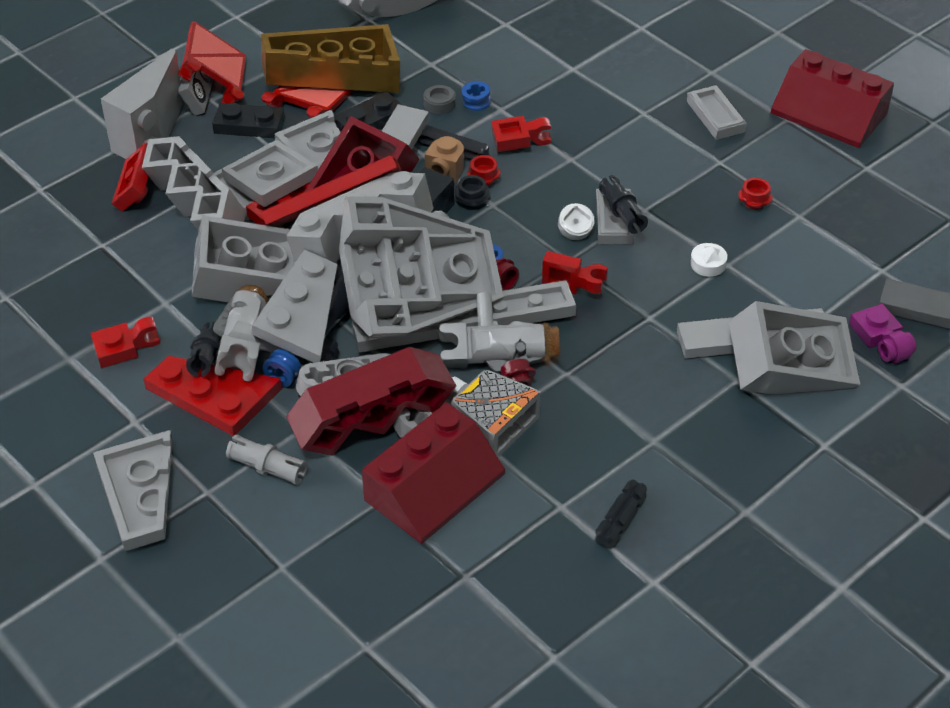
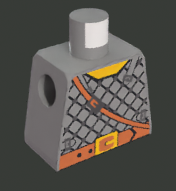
(498, 407)

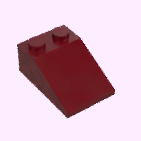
(358, 147)

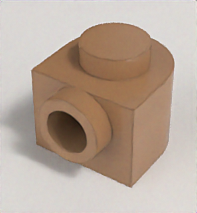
(446, 157)

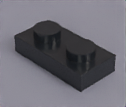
(372, 111)
(248, 120)

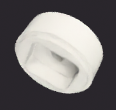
(575, 221)
(708, 259)

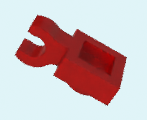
(516, 133)
(562, 267)
(120, 344)

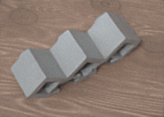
(189, 181)
(320, 227)

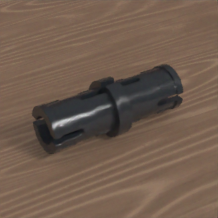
(623, 204)
(204, 351)

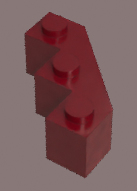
(369, 398)

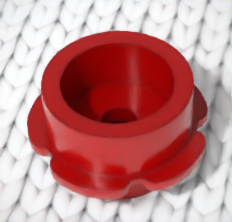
(484, 167)
(755, 193)

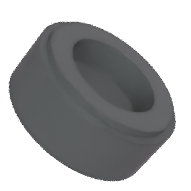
(439, 99)

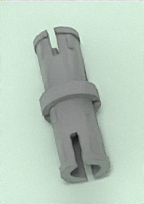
(267, 459)

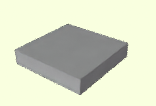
(270, 173)

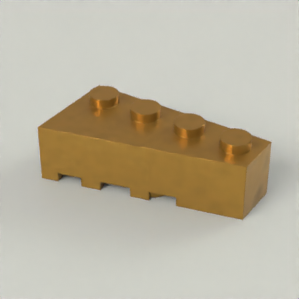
(333, 58)

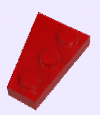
(217, 399)

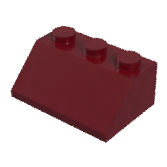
(833, 98)
(431, 473)

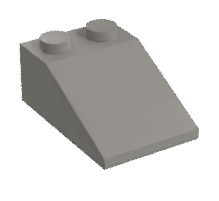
(143, 106)
(238, 255)
(792, 350)

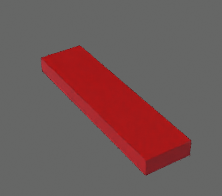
(290, 209)

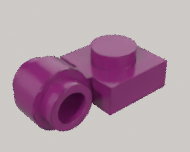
(881, 328)

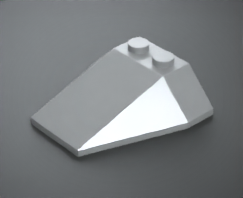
(411, 266)

